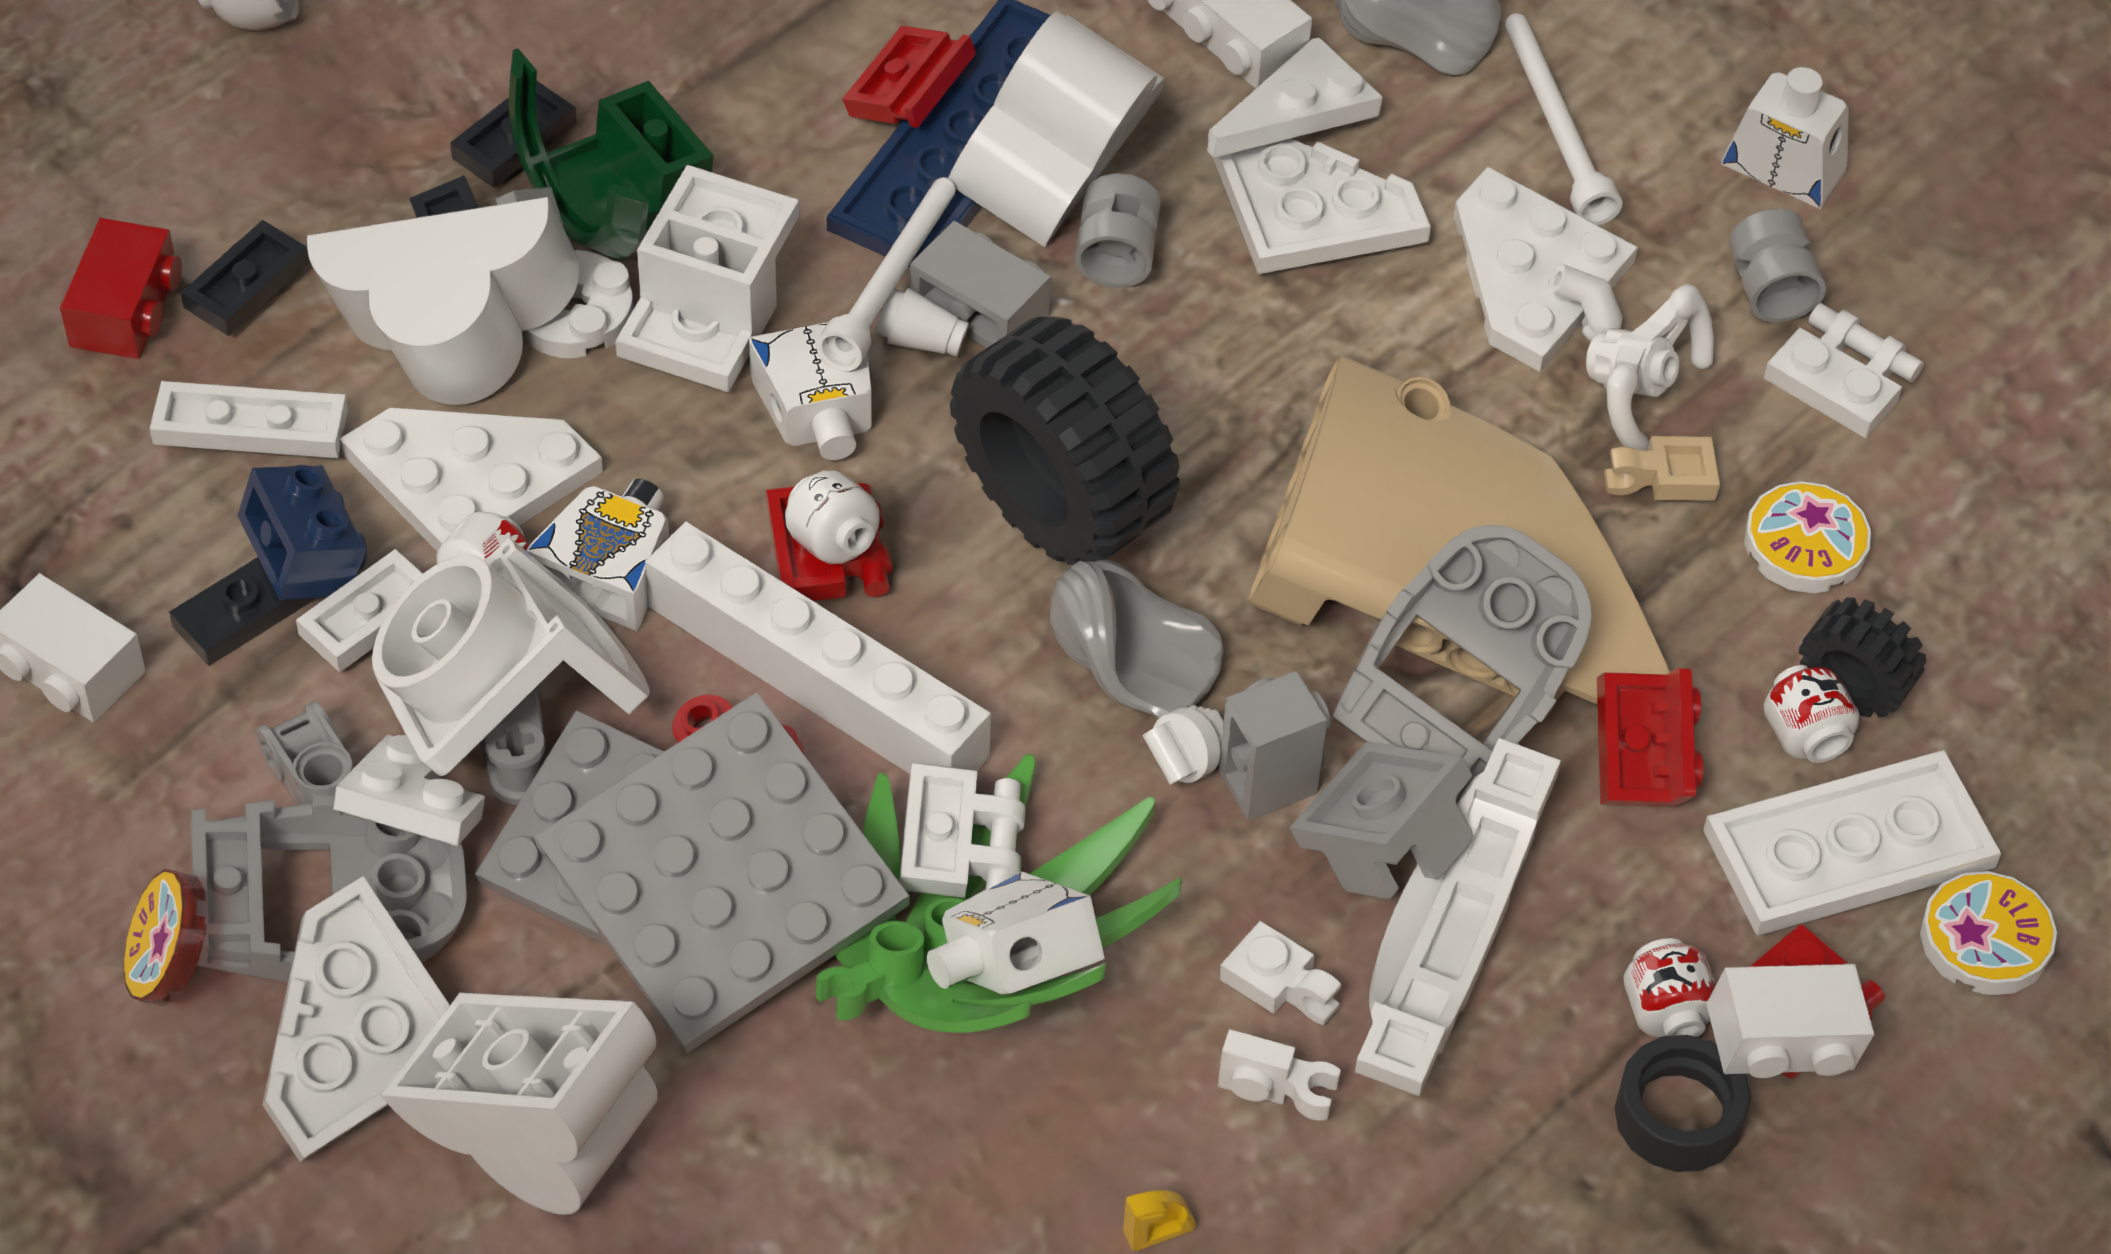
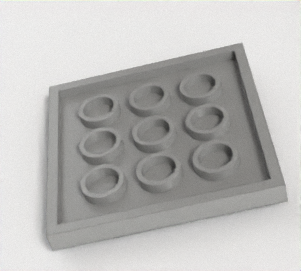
(721, 872)

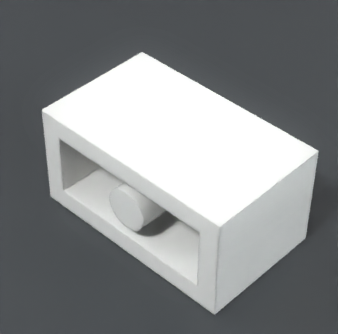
(67, 649)
(1789, 1019)

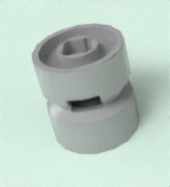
(1118, 230)
(1777, 265)

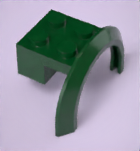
(612, 180)

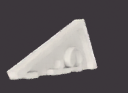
(1300, 98)

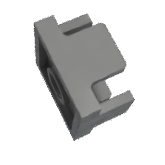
(1383, 808)

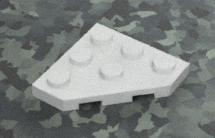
(1316, 205)
(1512, 253)
(457, 463)
(347, 1019)

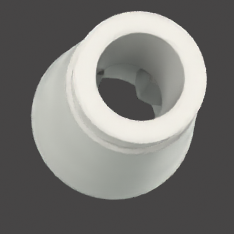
(920, 324)

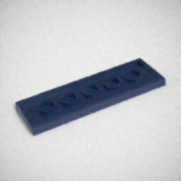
(914, 158)

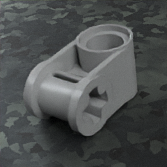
(515, 750)
(305, 754)

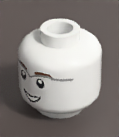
(832, 517)

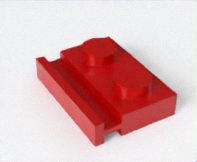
(909, 76)

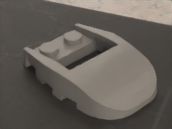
(1502, 605)
(411, 875)

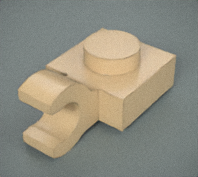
(1673, 466)

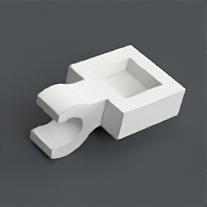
(1278, 970)
(1268, 1071)

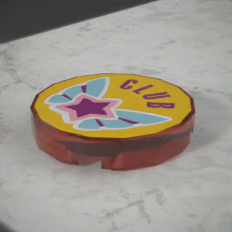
(164, 937)

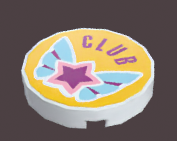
(1807, 537)
(1988, 932)

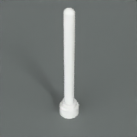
(1592, 193)
(847, 337)

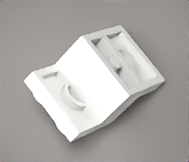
(707, 278)

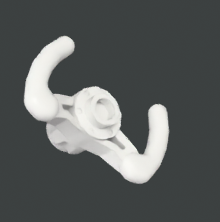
(1646, 360)

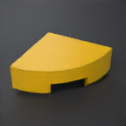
(1155, 1218)

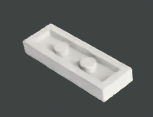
(249, 419)

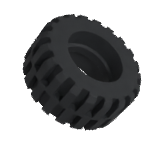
(1065, 440)

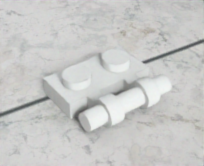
(1834, 381)
(939, 831)

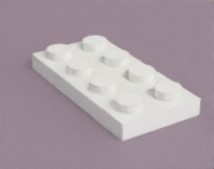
(1850, 842)

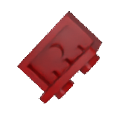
(1648, 738)

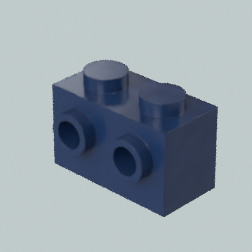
(301, 531)

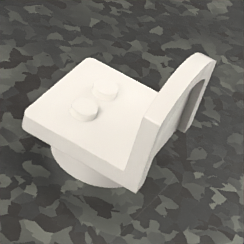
(479, 640)

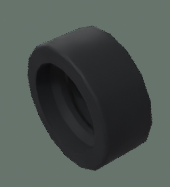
(1669, 1146)

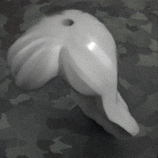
(1442, 33)
(1133, 640)

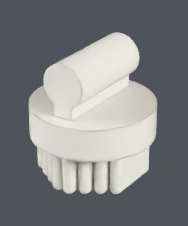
(1186, 743)

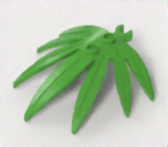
(893, 956)

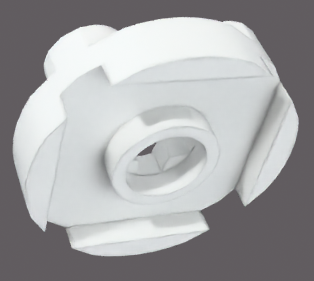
(609, 305)

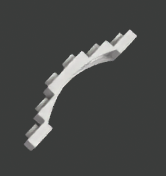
(1449, 923)

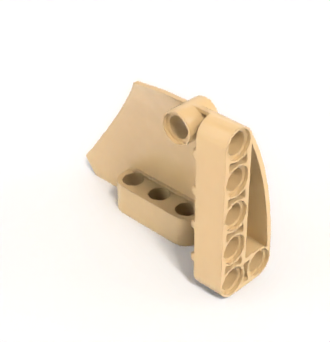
(1397, 478)

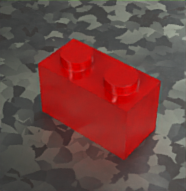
(120, 288)

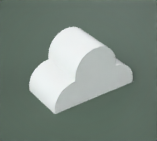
(1054, 127)
(451, 290)
(532, 1090)

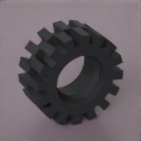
(1866, 653)

